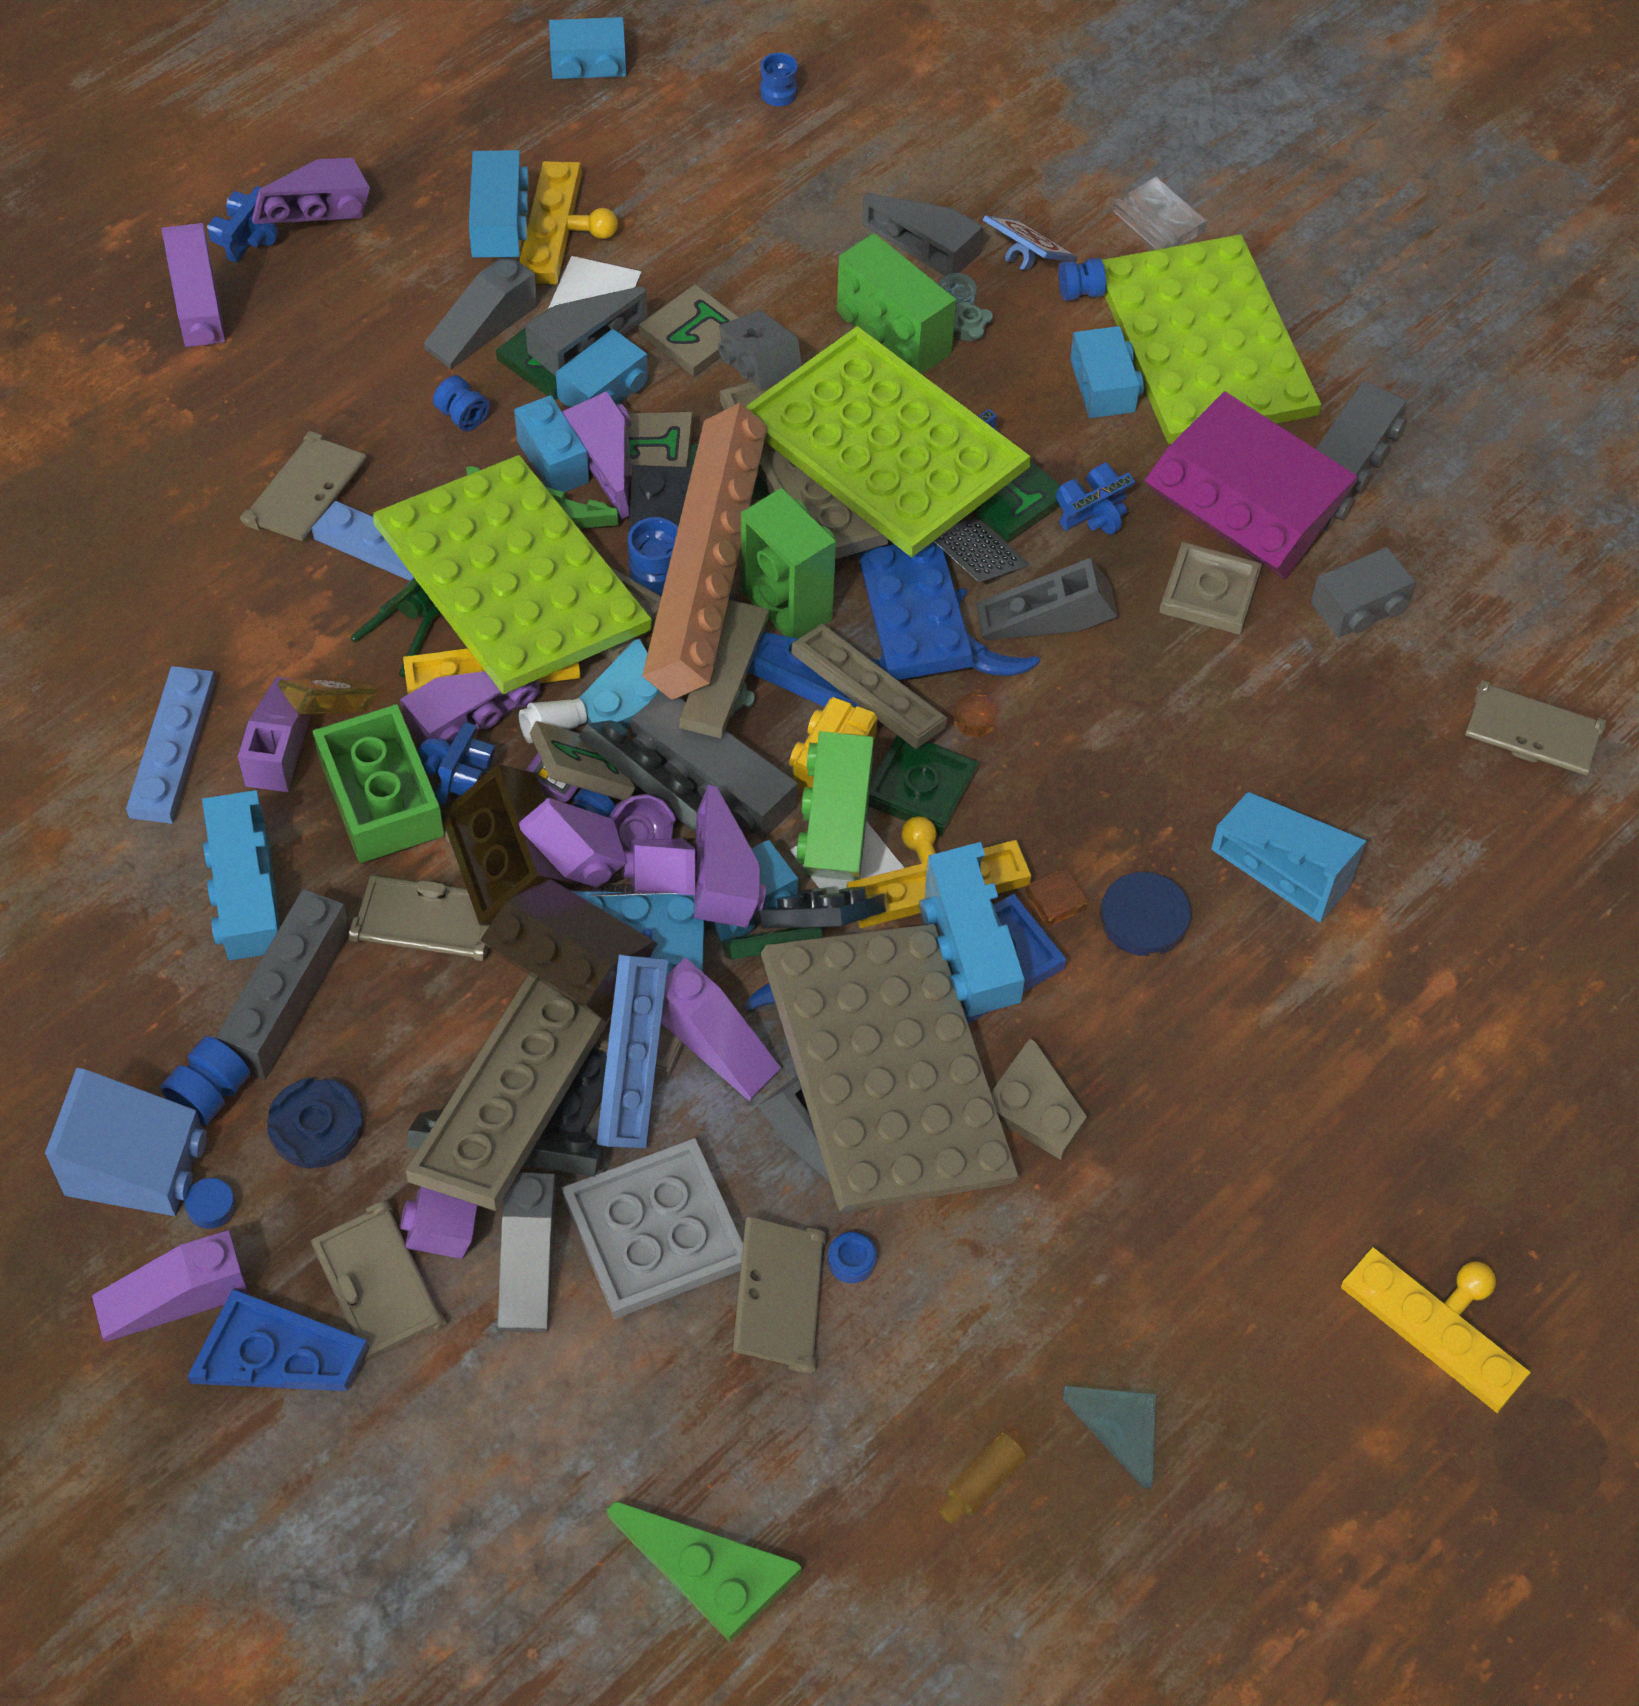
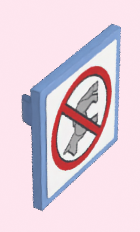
(1028, 242)

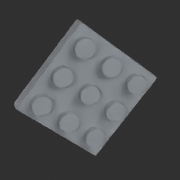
(654, 1227)

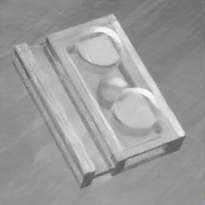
(1159, 215)

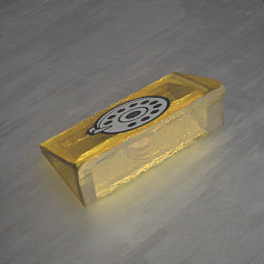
(328, 695)

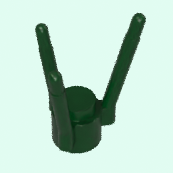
(412, 603)

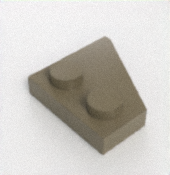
(1038, 1103)

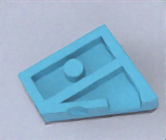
(620, 689)

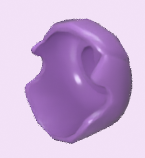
(642, 819)

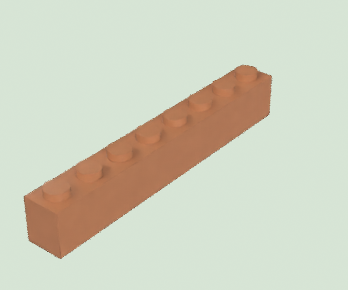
(705, 553)

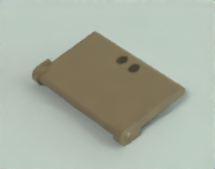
(300, 491)
(1510, 718)
(400, 917)
(371, 1264)
(781, 1308)

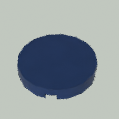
(1145, 913)
(314, 1122)

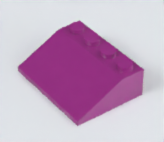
(1251, 483)

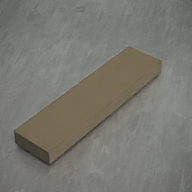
(869, 685)
(711, 705)

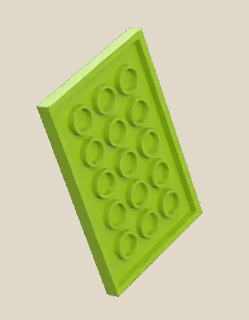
(1206, 328)
(886, 441)
(511, 573)

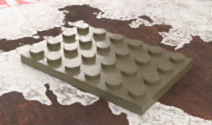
(887, 1067)

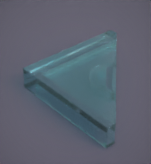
(1121, 1423)

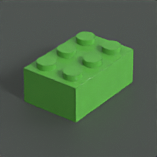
(895, 303)
(787, 564)
(378, 783)
(836, 805)

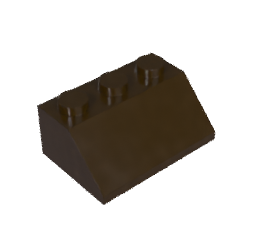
(488, 841)
(565, 944)

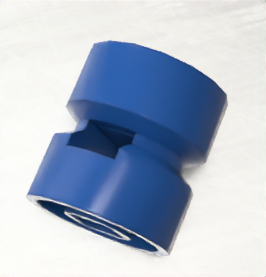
(650, 551)
(210, 1074)

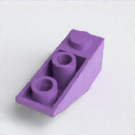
(314, 192)
(449, 701)
(272, 742)

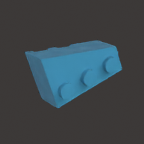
(498, 203)
(1289, 853)
(241, 873)
(668, 919)
(969, 931)

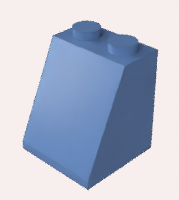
(124, 1145)

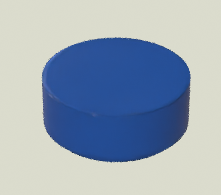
(210, 1203)
(852, 1257)

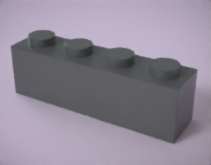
(1362, 436)
(751, 786)
(285, 981)

